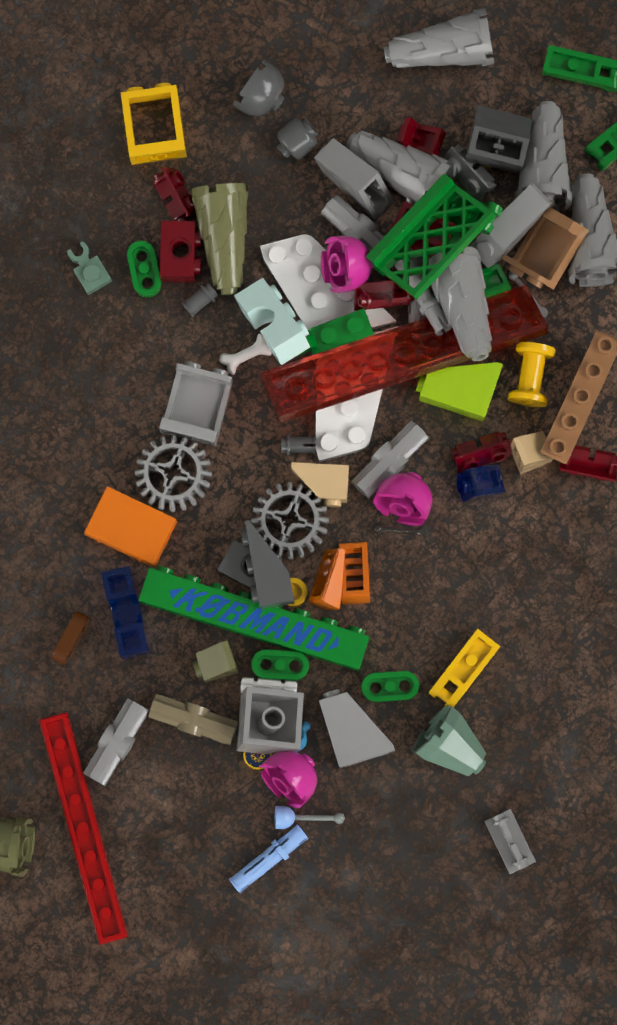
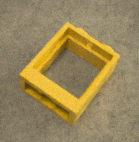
(159, 150)

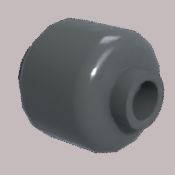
(297, 138)

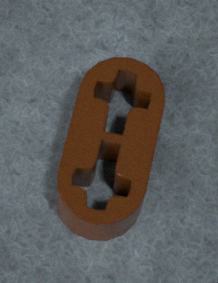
(70, 638)

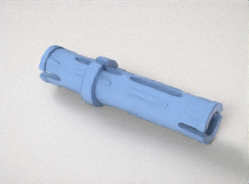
(270, 857)

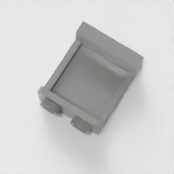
(197, 403)

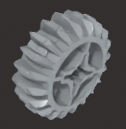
(169, 486)
(277, 516)

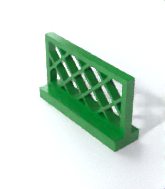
(416, 226)

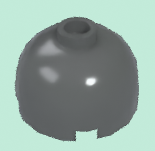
(262, 91)

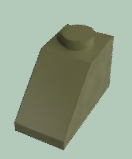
(215, 662)

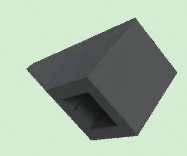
(271, 576)

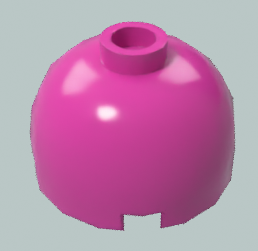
(345, 263)
(406, 497)
(290, 775)

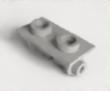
(476, 181)
(510, 841)

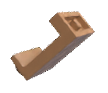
(547, 249)

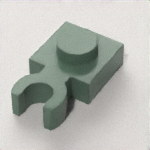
(91, 271)

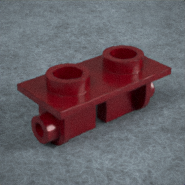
(169, 184)
(380, 295)
(494, 449)
(601, 467)

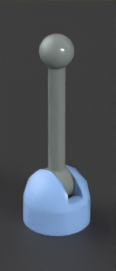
(285, 817)

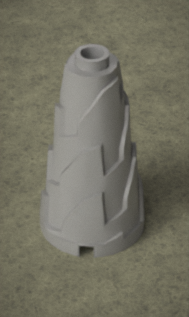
(454, 42)
(546, 157)
(403, 167)
(597, 256)
(464, 302)

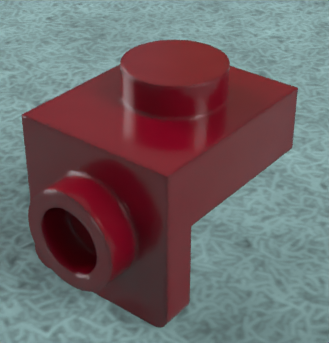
(421, 136)

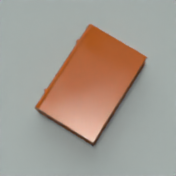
(130, 527)

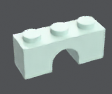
(263, 305)

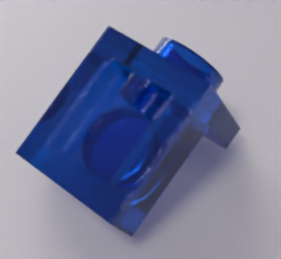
(480, 482)

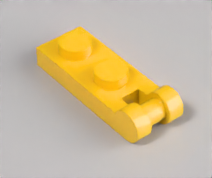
(465, 668)

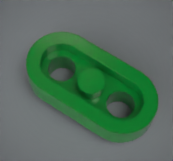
(144, 269)
(280, 665)
(390, 686)

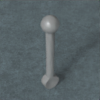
(514, 277)

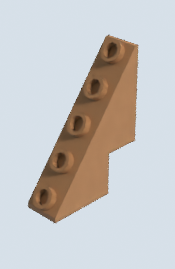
(580, 397)

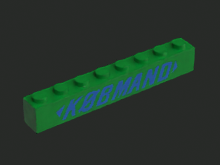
(242, 616)

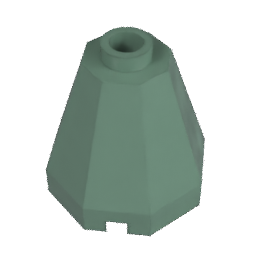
(450, 743)

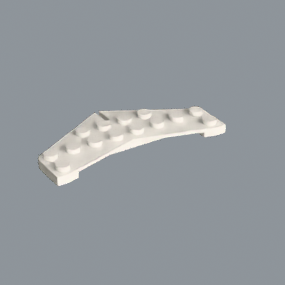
(297, 269)

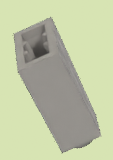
(354, 178)
(351, 730)

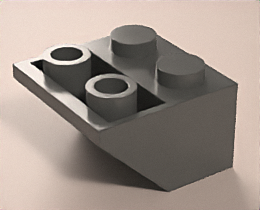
(498, 139)

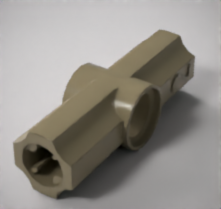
(193, 719)

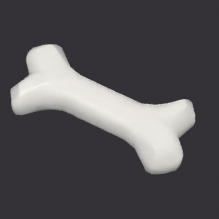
(233, 360)

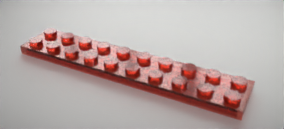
(392, 358)

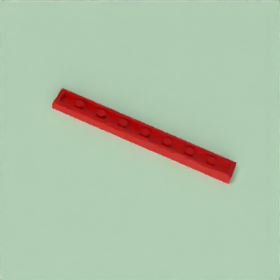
(83, 828)

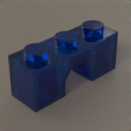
(126, 612)

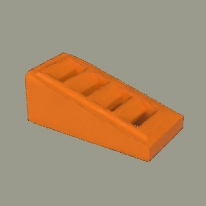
(328, 582)
(356, 596)

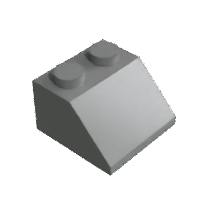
(269, 720)

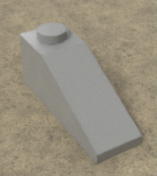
(511, 225)

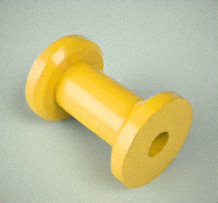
(531, 374)

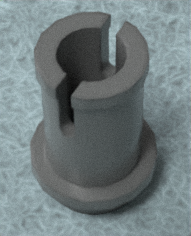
(200, 299)
(295, 444)

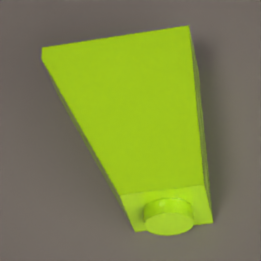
(461, 388)

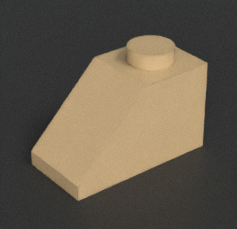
(527, 450)
(325, 481)

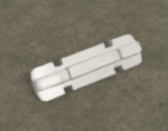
(269, 684)

